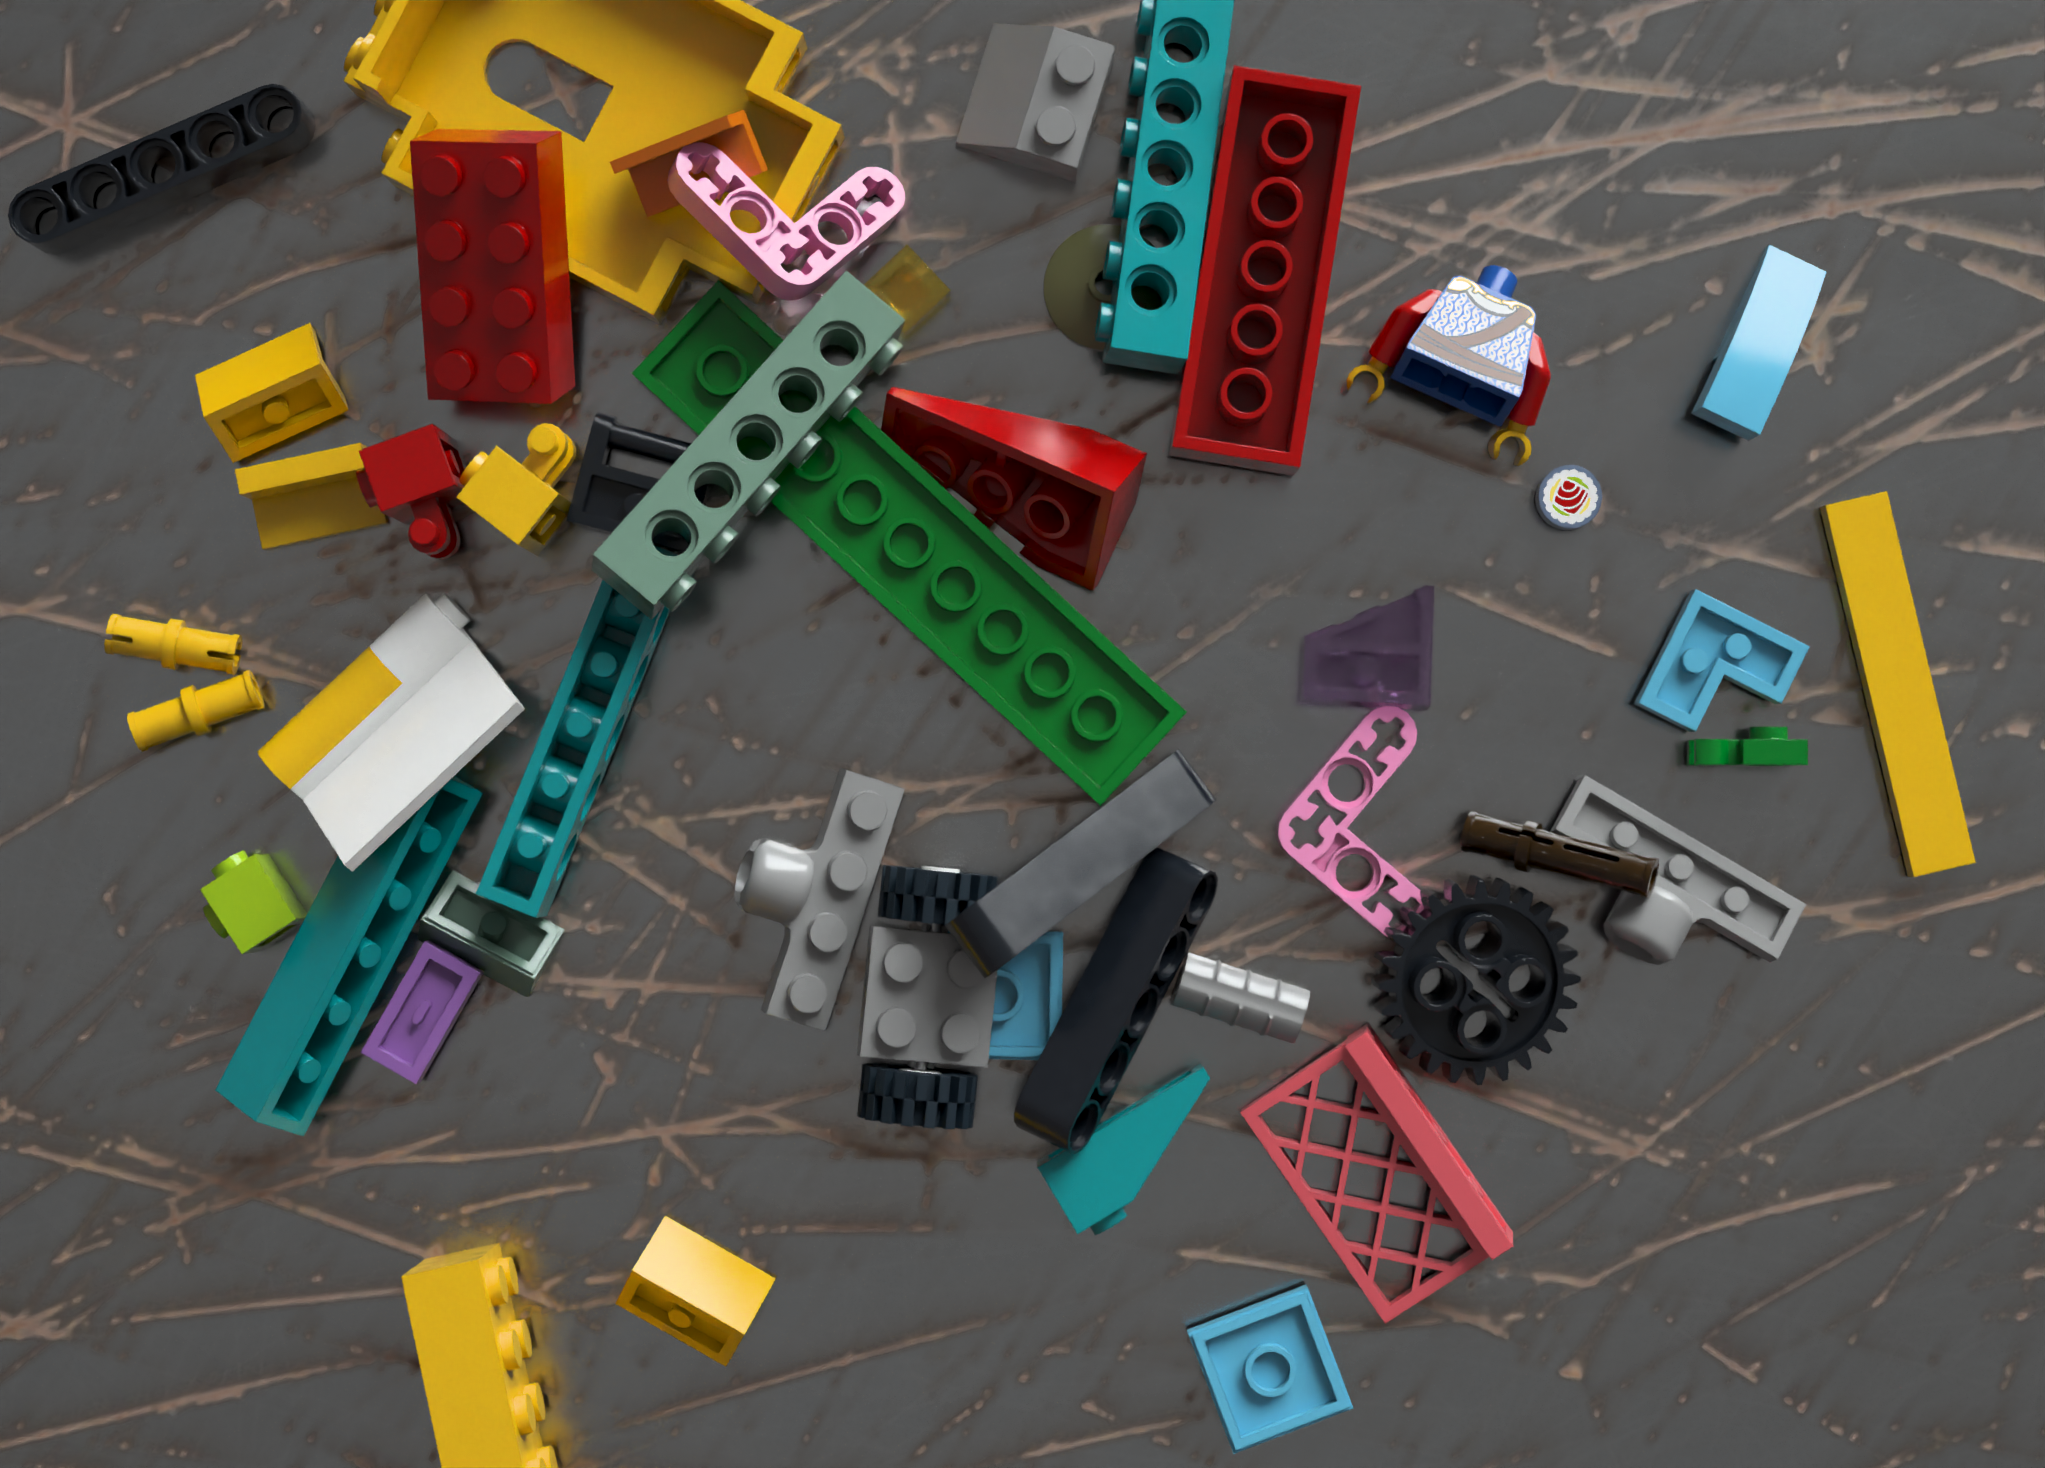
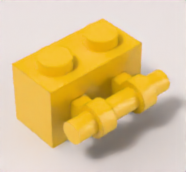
(521, 496)

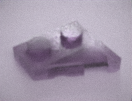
(1374, 657)

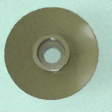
(1071, 286)

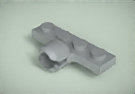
(1689, 887)
(819, 895)

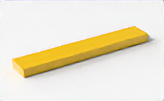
(1897, 684)

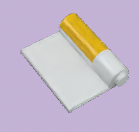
(392, 728)

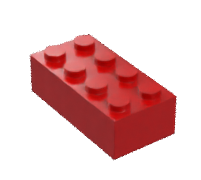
(493, 265)

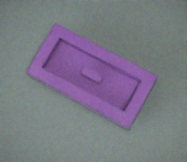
(422, 1012)

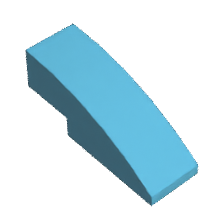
(1760, 344)

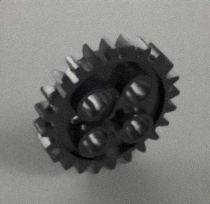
(1514, 938)

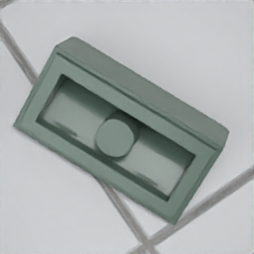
(490, 935)

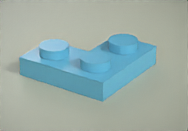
(1714, 644)

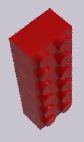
(1265, 270)

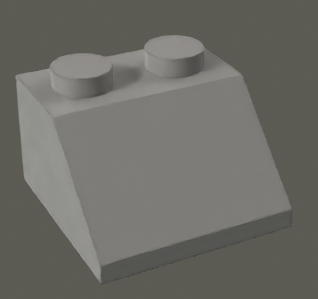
(1037, 97)

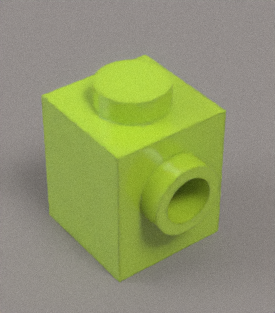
(251, 902)

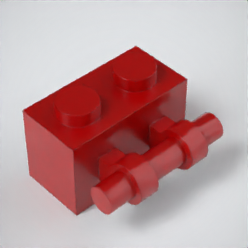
(417, 483)

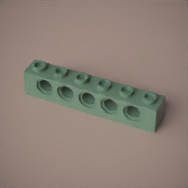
(844, 317)

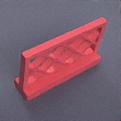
(1422, 1141)

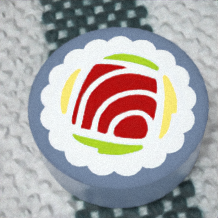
(1568, 497)

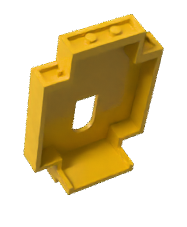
(668, 74)

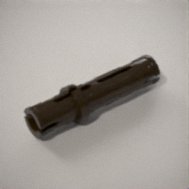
(1539, 849)

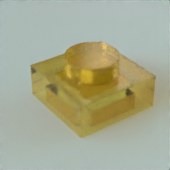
(909, 288)

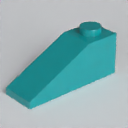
(1120, 1154)

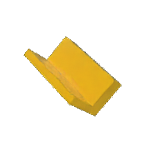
(269, 393)
(308, 497)
(695, 1291)

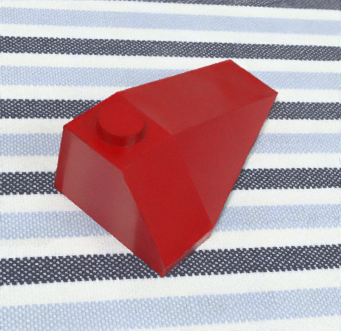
(1037, 478)

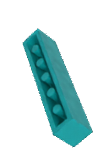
(341, 966)

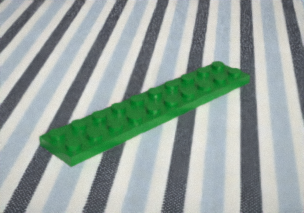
(929, 561)

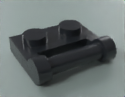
(608, 493)

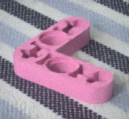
(779, 236)
(1339, 841)

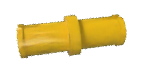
(173, 644)
(195, 710)

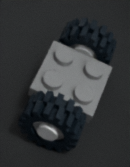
(923, 1003)

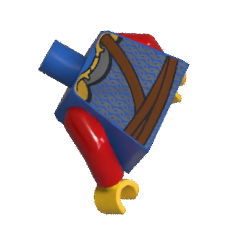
(1469, 351)

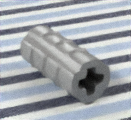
(1240, 997)

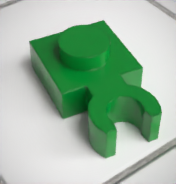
(1764, 748)

